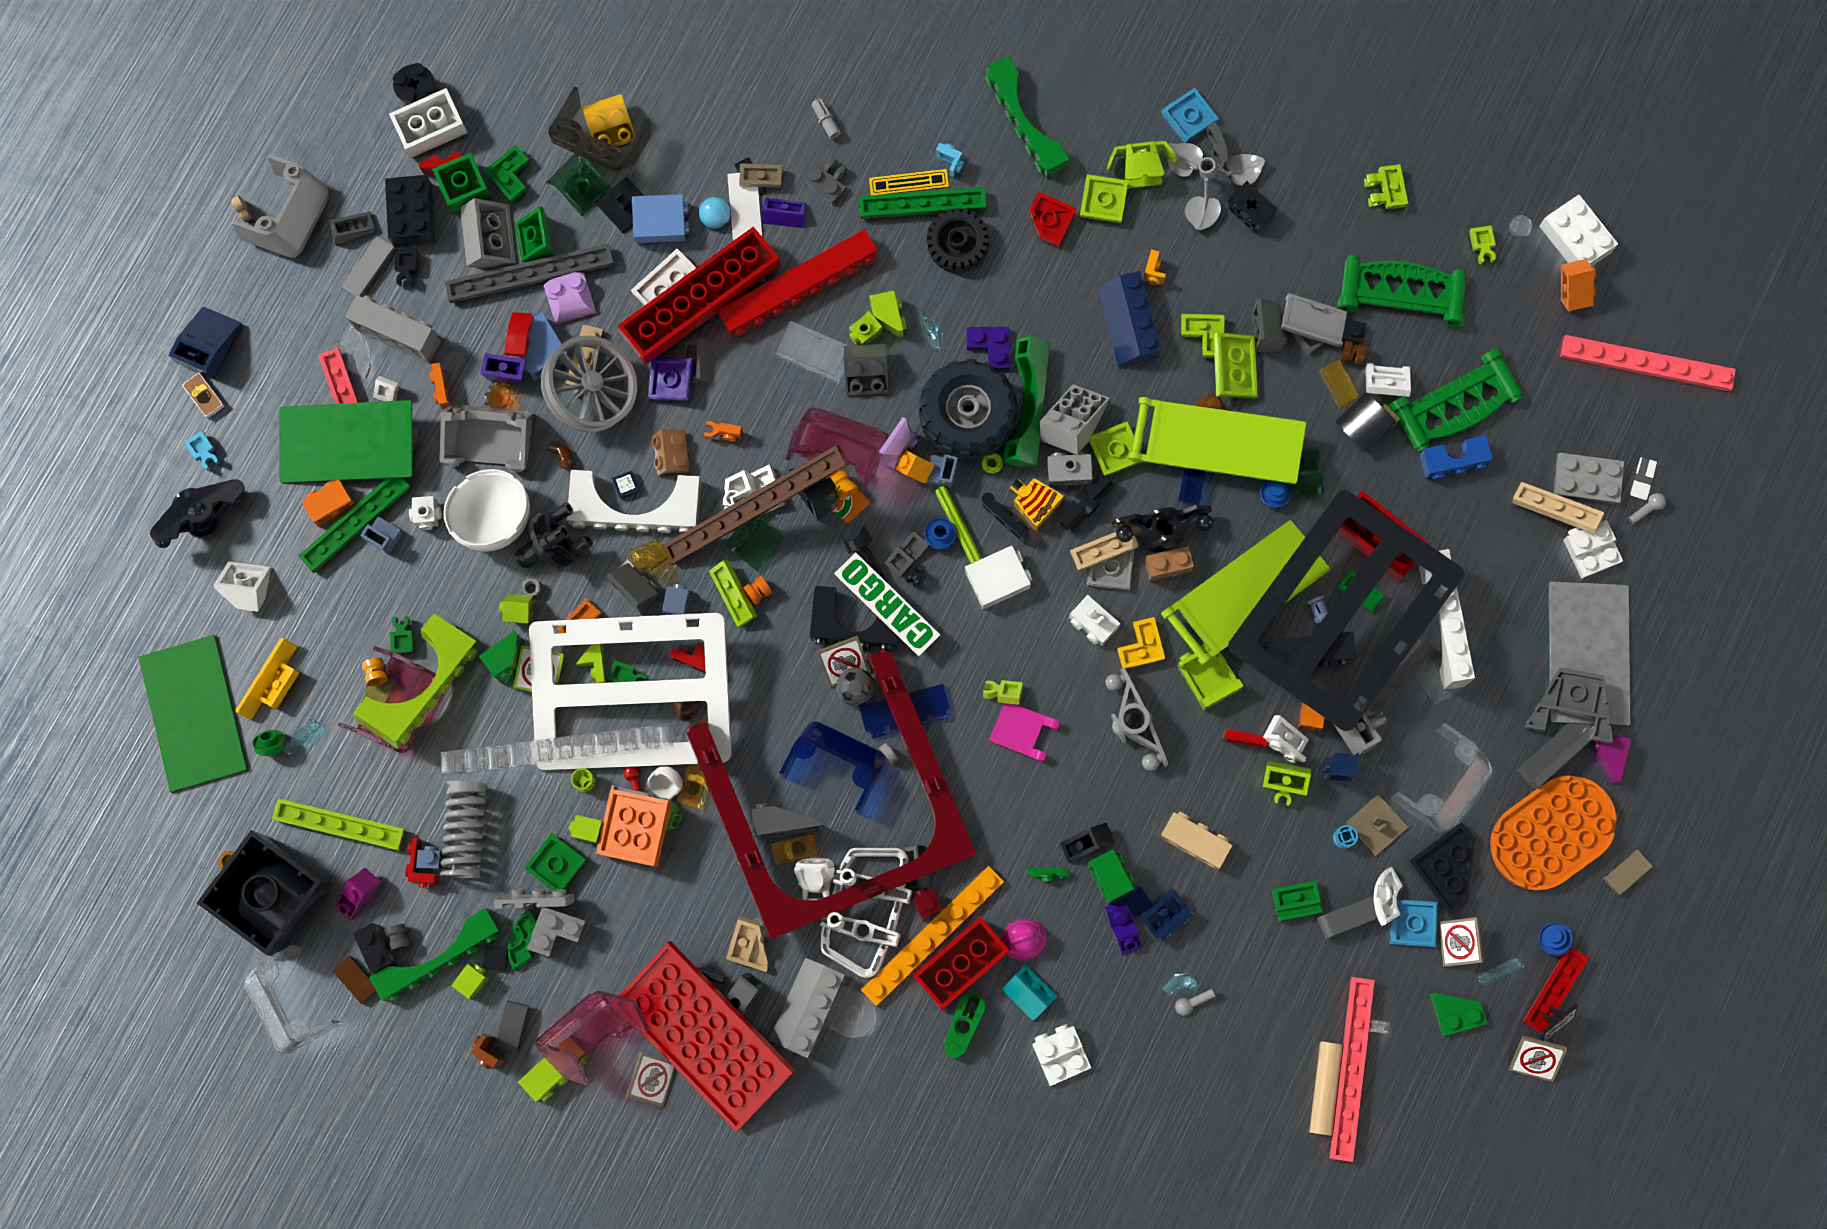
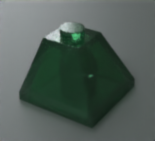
(1309, 474)

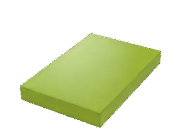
(1235, 366)

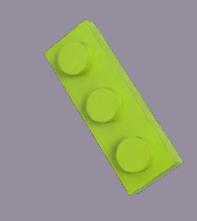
(732, 593)

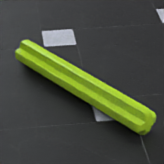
(961, 530)

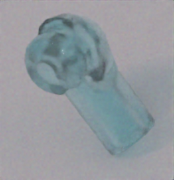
(1181, 981)

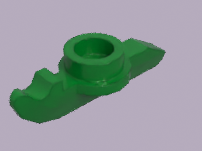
(1048, 873)

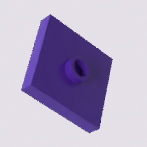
(671, 379)

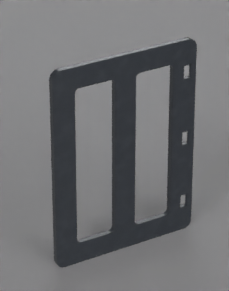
(1295, 676)

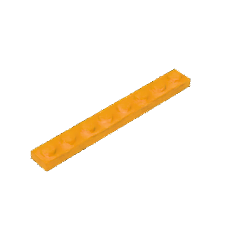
(932, 936)

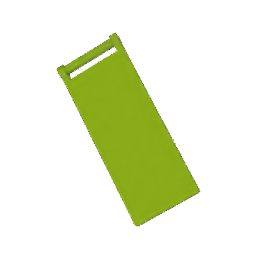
(1220, 441)
(1229, 596)

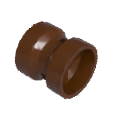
(1353, 352)

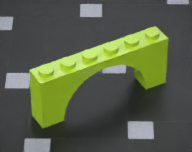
(397, 720)

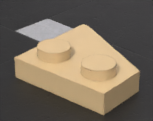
(748, 945)

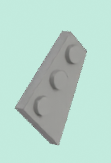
(539, 896)

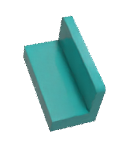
(1029, 992)

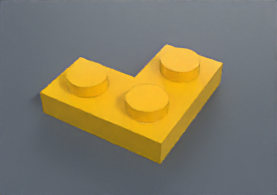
(1148, 648)

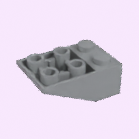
(1073, 419)

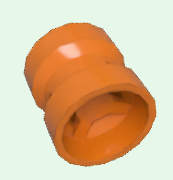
(753, 593)

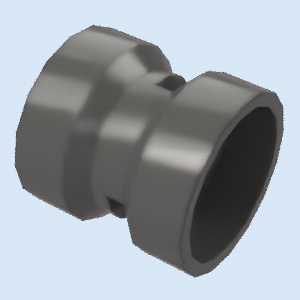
(397, 939)

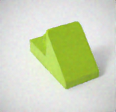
(594, 657)

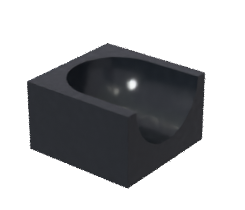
(263, 892)

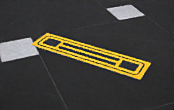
(909, 182)

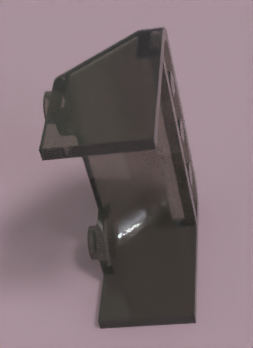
(569, 136)

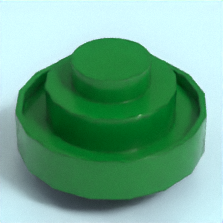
(269, 743)

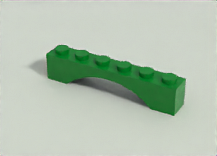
(1047, 152)
(1032, 362)
(476, 930)

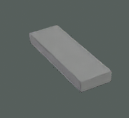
(368, 267)

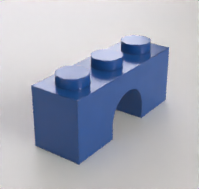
(1438, 463)

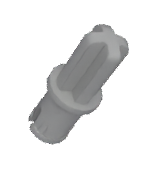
(826, 118)

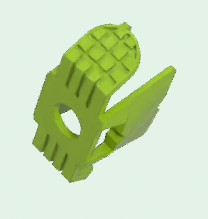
(1143, 166)

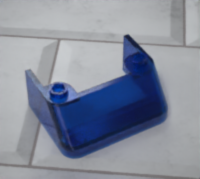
(867, 760)

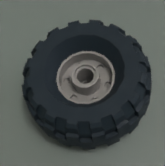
(971, 388)

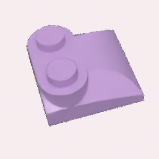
(569, 298)
(900, 440)

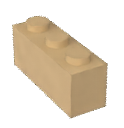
(1196, 840)

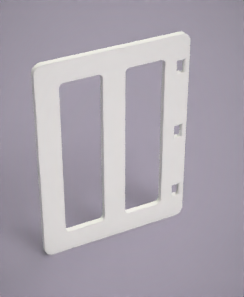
(711, 688)

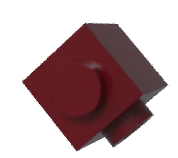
(926, 903)

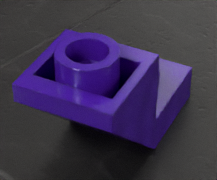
(1123, 927)

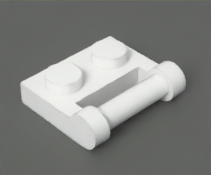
(1388, 380)

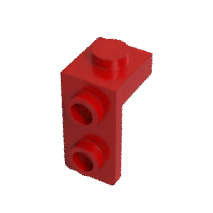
(423, 880)

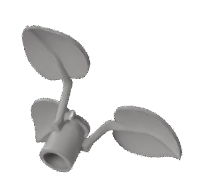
(1203, 211)

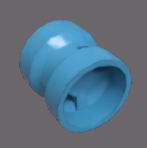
(1342, 839)

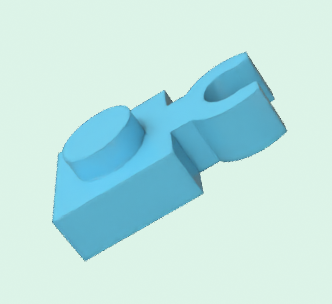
(200, 448)

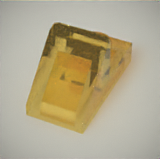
(647, 556)

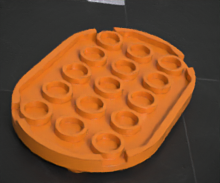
(1553, 833)

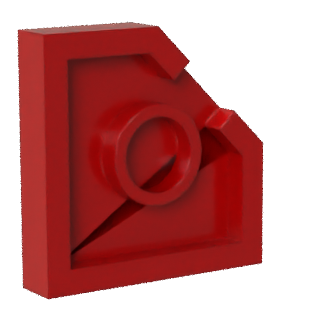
(1051, 218)

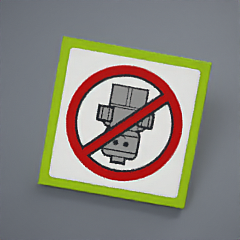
(523, 672)

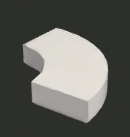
(1386, 896)

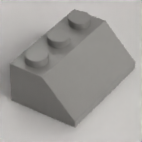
(487, 234)

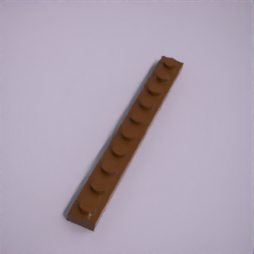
(755, 504)

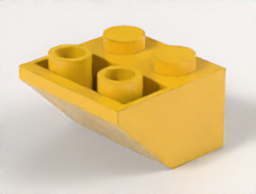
(609, 121)

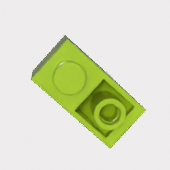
(886, 311)

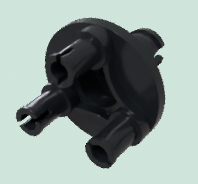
(552, 540)

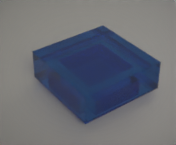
(1137, 901)

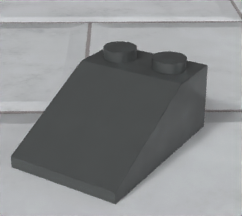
(777, 822)

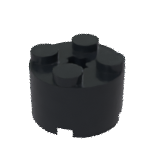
(409, 79)

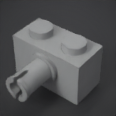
(1363, 735)

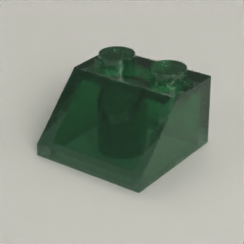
(578, 184)

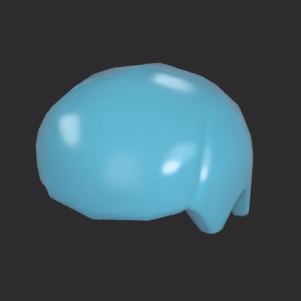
(714, 212)

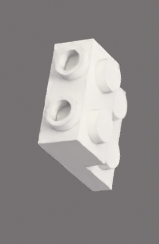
(1593, 551)
(1061, 1054)

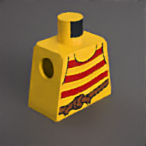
(1035, 501)

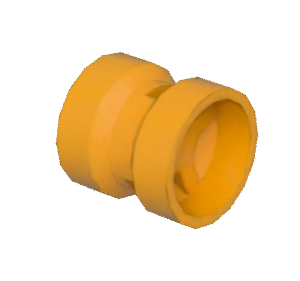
(843, 484)
(374, 672)

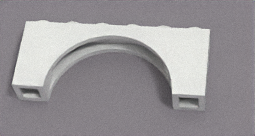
(677, 513)
(1456, 661)

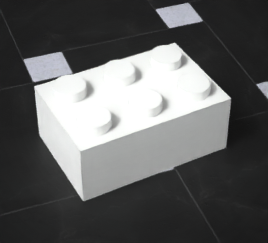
(428, 123)
(1578, 232)

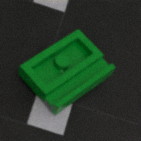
(1297, 900)

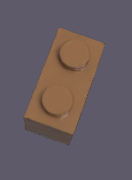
(1169, 564)

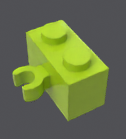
(1286, 779)

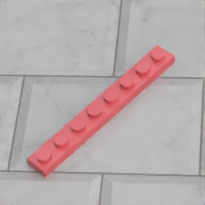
(1647, 363)
(1352, 1069)

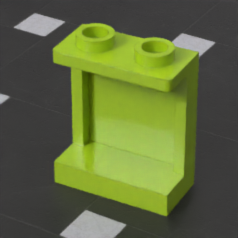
(1209, 681)

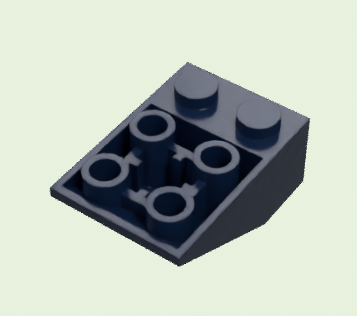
(205, 342)

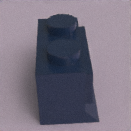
(1340, 767)

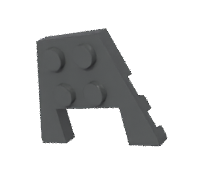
(1579, 695)

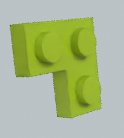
(1202, 326)

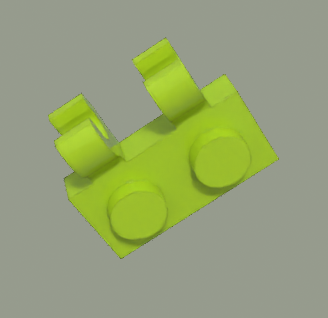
(1392, 186)

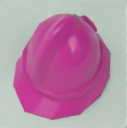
(1024, 939)

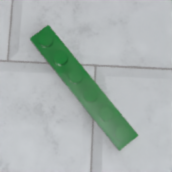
(921, 202)
(353, 522)

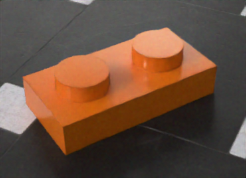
(438, 378)

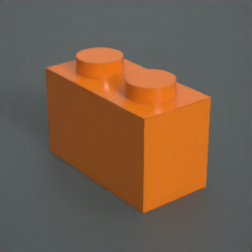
(1577, 284)
(328, 502)

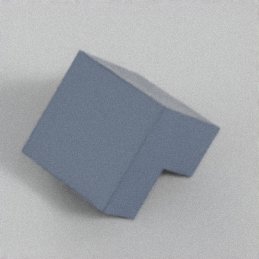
(943, 471)
(382, 535)

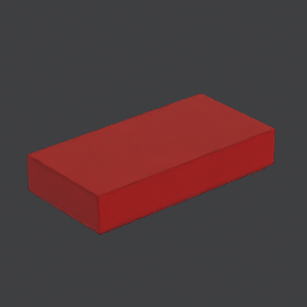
(1245, 738)

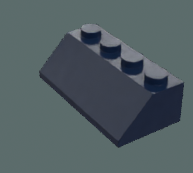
(1129, 319)

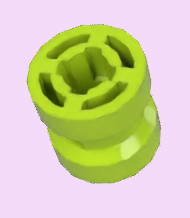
(580, 777)

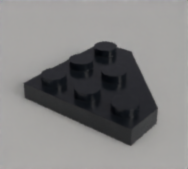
(1447, 867)

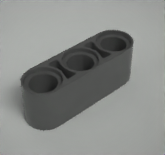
(1347, 917)

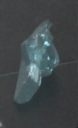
(930, 329)

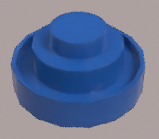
(1275, 494)
(939, 533)
(1556, 939)

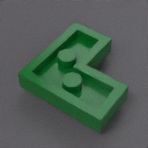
(503, 173)

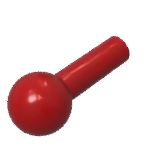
(632, 774)

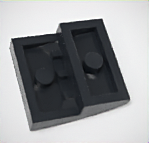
(1365, 421)

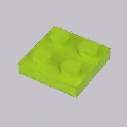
(1104, 198)
(1113, 448)

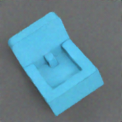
(950, 155)

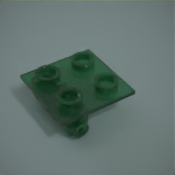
(754, 542)

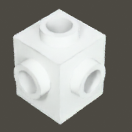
(425, 512)

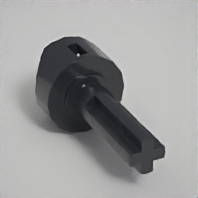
(859, 546)

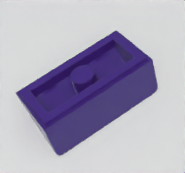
(784, 212)

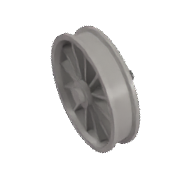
(589, 383)

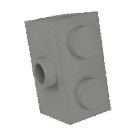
(1069, 469)

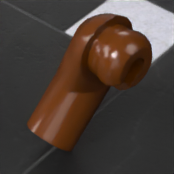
(564, 454)

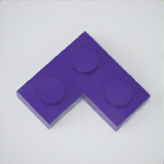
(991, 339)

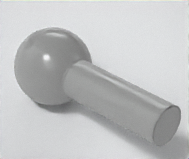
(1656, 502)
(1185, 1006)

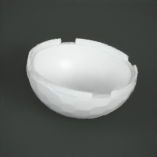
(487, 510)

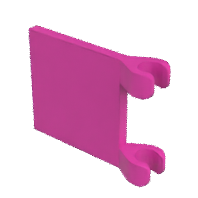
(1019, 729)

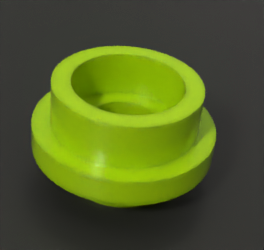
(992, 470)

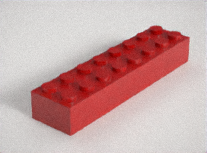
(699, 295)

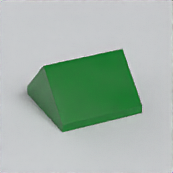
(534, 236)

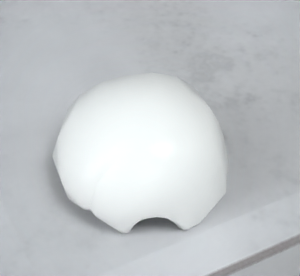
(665, 782)

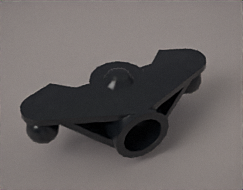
(196, 511)
(1165, 519)

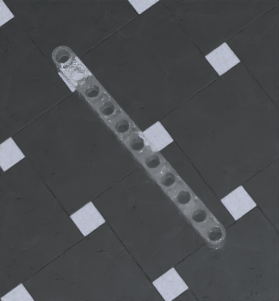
(557, 749)

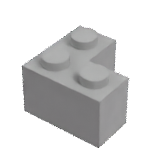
(553, 924)

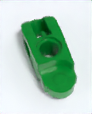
(957, 1042)

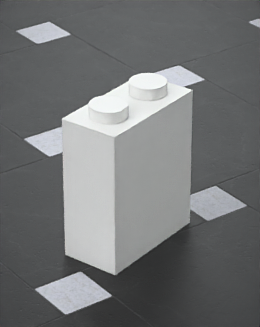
(998, 577)

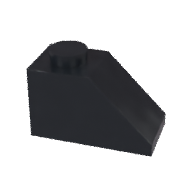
(1087, 842)

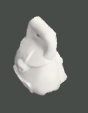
(814, 876)

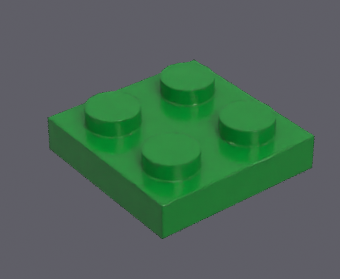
(555, 863)

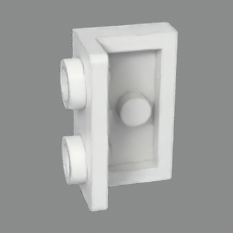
(1286, 739)

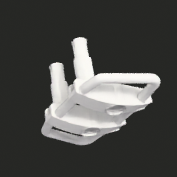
(834, 921)

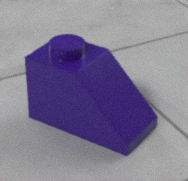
(503, 368)

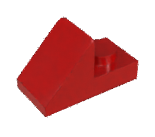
(683, 656)

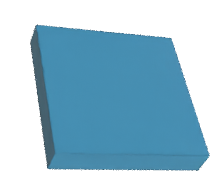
(1189, 115)
(1415, 924)

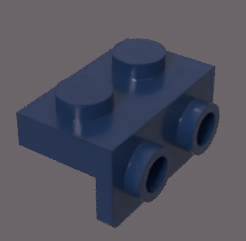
(1166, 915)

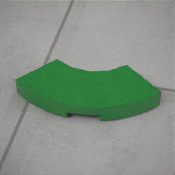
(520, 939)

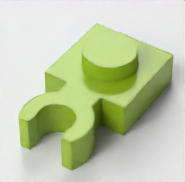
(1483, 240)
(1007, 691)

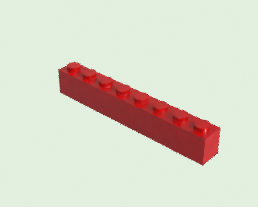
(798, 283)

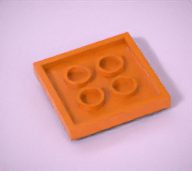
(634, 827)

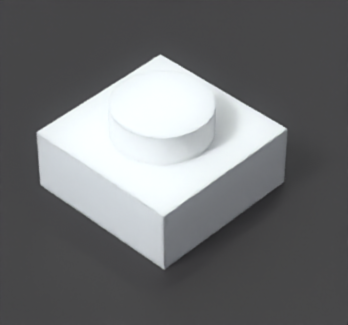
(385, 389)

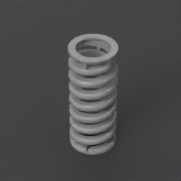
(455, 833)

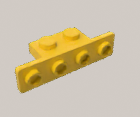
(271, 682)

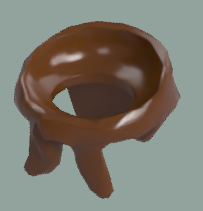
(685, 714)

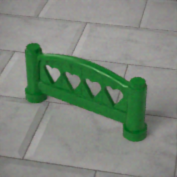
(1448, 303)
(1493, 372)

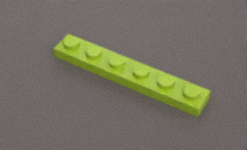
(338, 824)

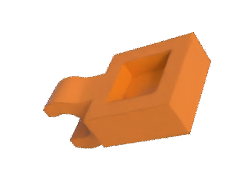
(727, 431)

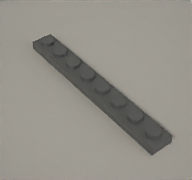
(529, 273)

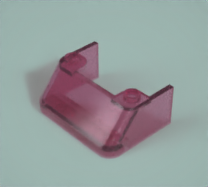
(823, 430)
(409, 683)
(586, 1027)

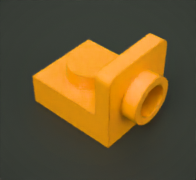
(1153, 265)

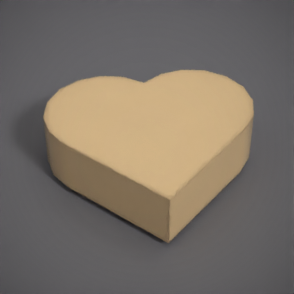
(242, 208)

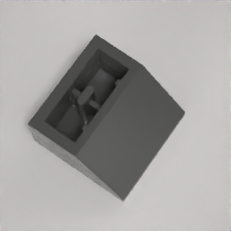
(866, 369)

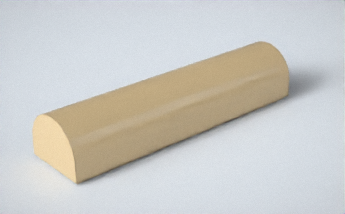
(1326, 1088)

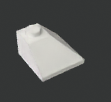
(244, 585)

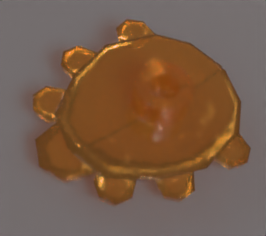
(499, 396)

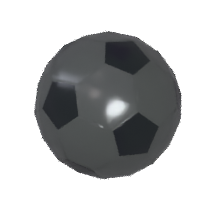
(855, 687)

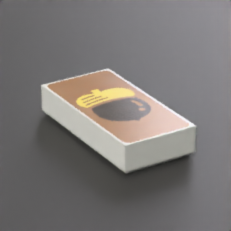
(203, 395)

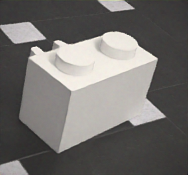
(1094, 621)

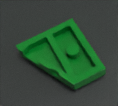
(1457, 1013)

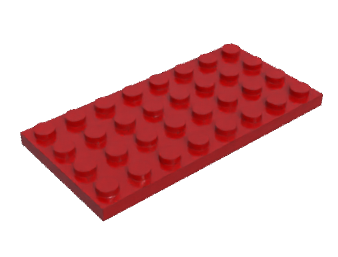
(706, 1037)

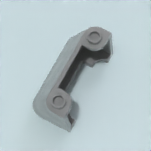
(485, 436)

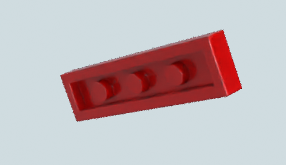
(1555, 989)

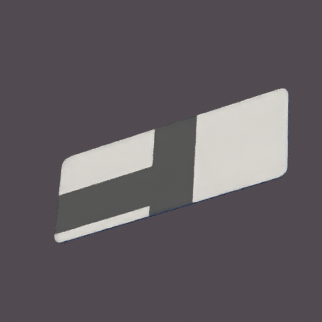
(1643, 478)

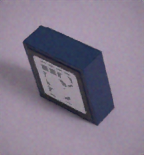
(625, 484)

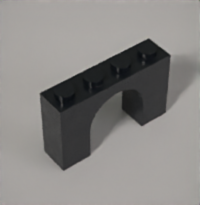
(826, 629)

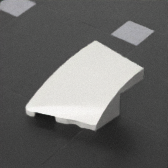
(746, 483)

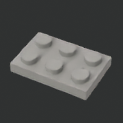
(1588, 478)

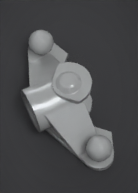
(1150, 761)

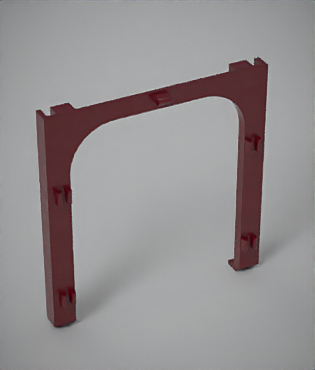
(785, 913)

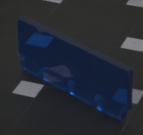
(926, 702)

